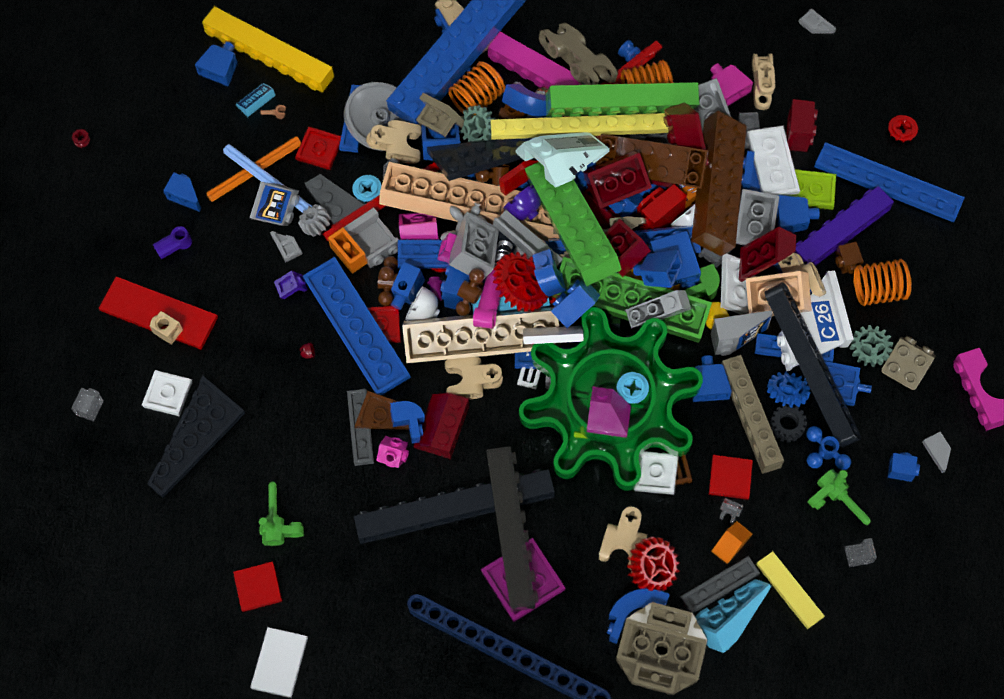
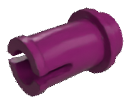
(435, 286)

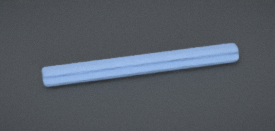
(258, 172)

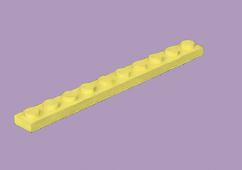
(591, 124)

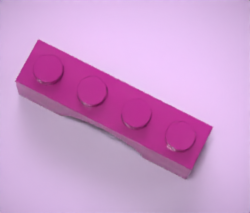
(970, 367)

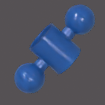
(815, 460)

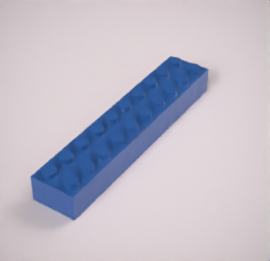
(451, 55)

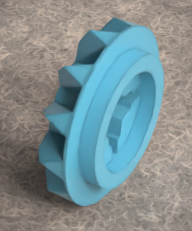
(366, 181)
(640, 383)

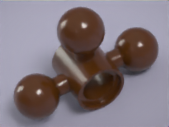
(494, 173)
(386, 279)
(470, 291)

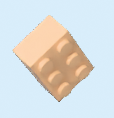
(795, 281)

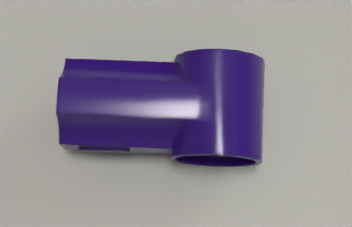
(171, 243)

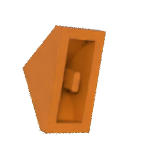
(731, 542)

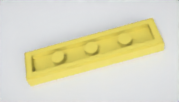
(790, 590)

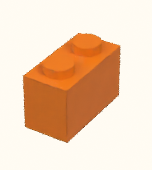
(347, 250)

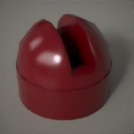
(307, 350)

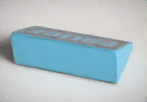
(256, 99)

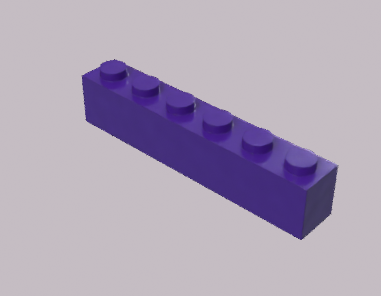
(845, 226)

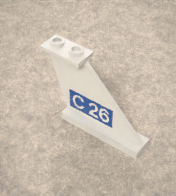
(826, 322)

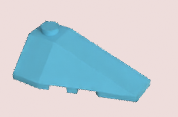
(728, 619)

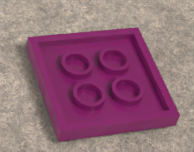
(546, 580)

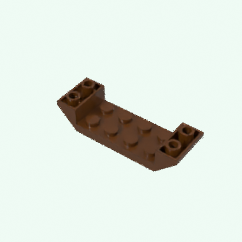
(661, 160)

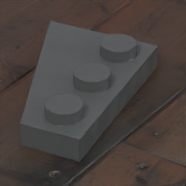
(332, 198)

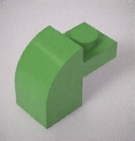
(707, 285)

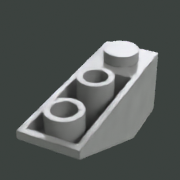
(660, 307)

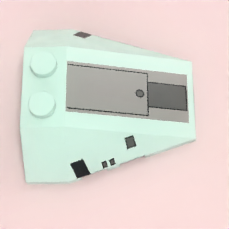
(563, 154)

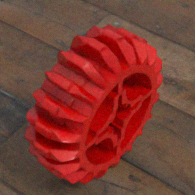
(660, 562)

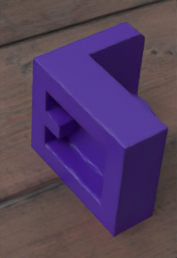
(290, 284)

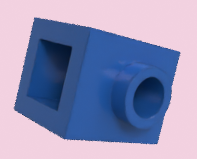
(903, 467)

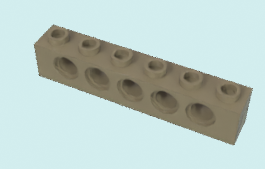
(752, 415)

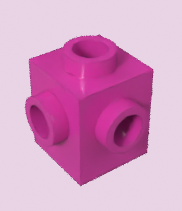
(392, 452)

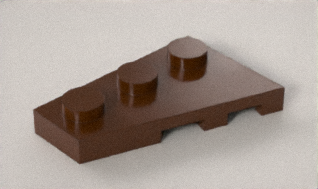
(376, 413)

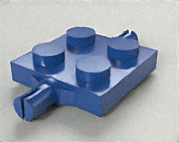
(847, 381)

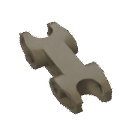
(582, 61)

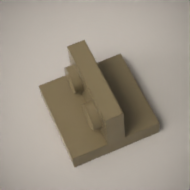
(438, 115)

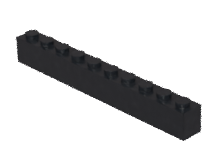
(445, 508)

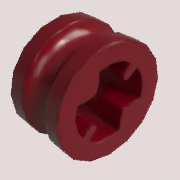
(82, 143)

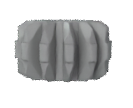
(314, 220)

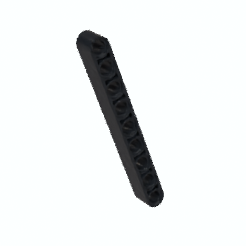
(812, 365)

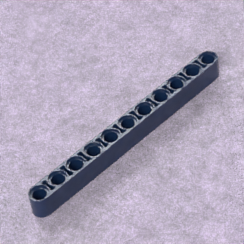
(500, 644)

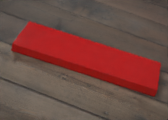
(141, 304)

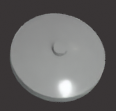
(368, 108)

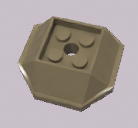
(664, 627)

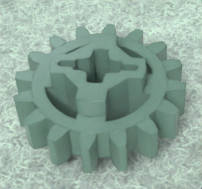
(477, 125)
(873, 343)

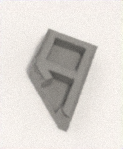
(815, 23)
(287, 246)
(938, 449)

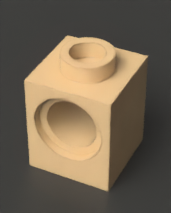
(168, 334)

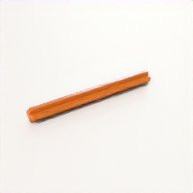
(244, 175)

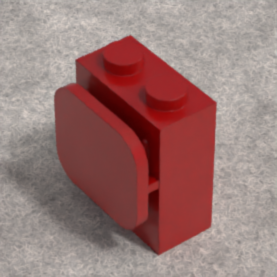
(661, 207)

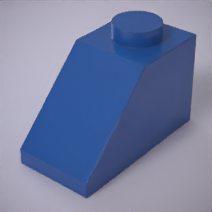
(180, 190)

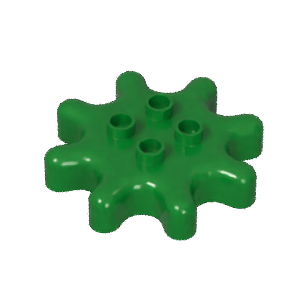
(601, 363)

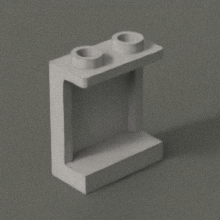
(372, 237)

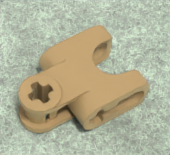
(763, 80)
(394, 142)
(797, 264)
(475, 376)
(623, 535)

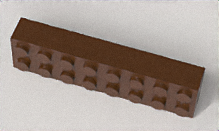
(719, 199)

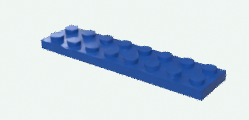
(356, 327)

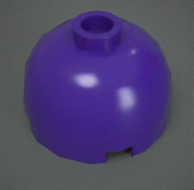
(524, 204)

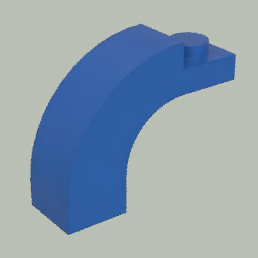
(525, 100)
(629, 605)

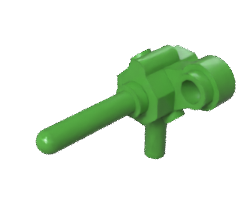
(835, 487)
(273, 527)

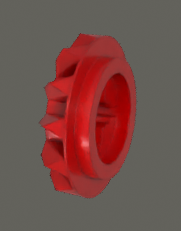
(908, 123)

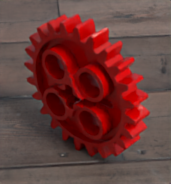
(518, 282)

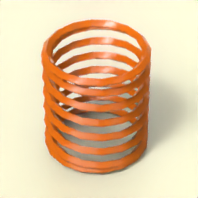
(660, 70)
(483, 81)
(898, 283)

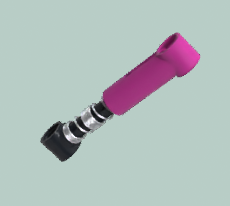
(486, 312)

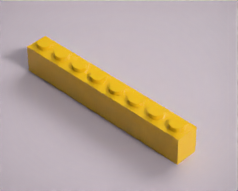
(268, 49)

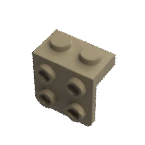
(908, 362)

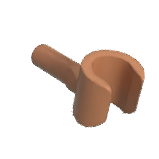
(275, 112)

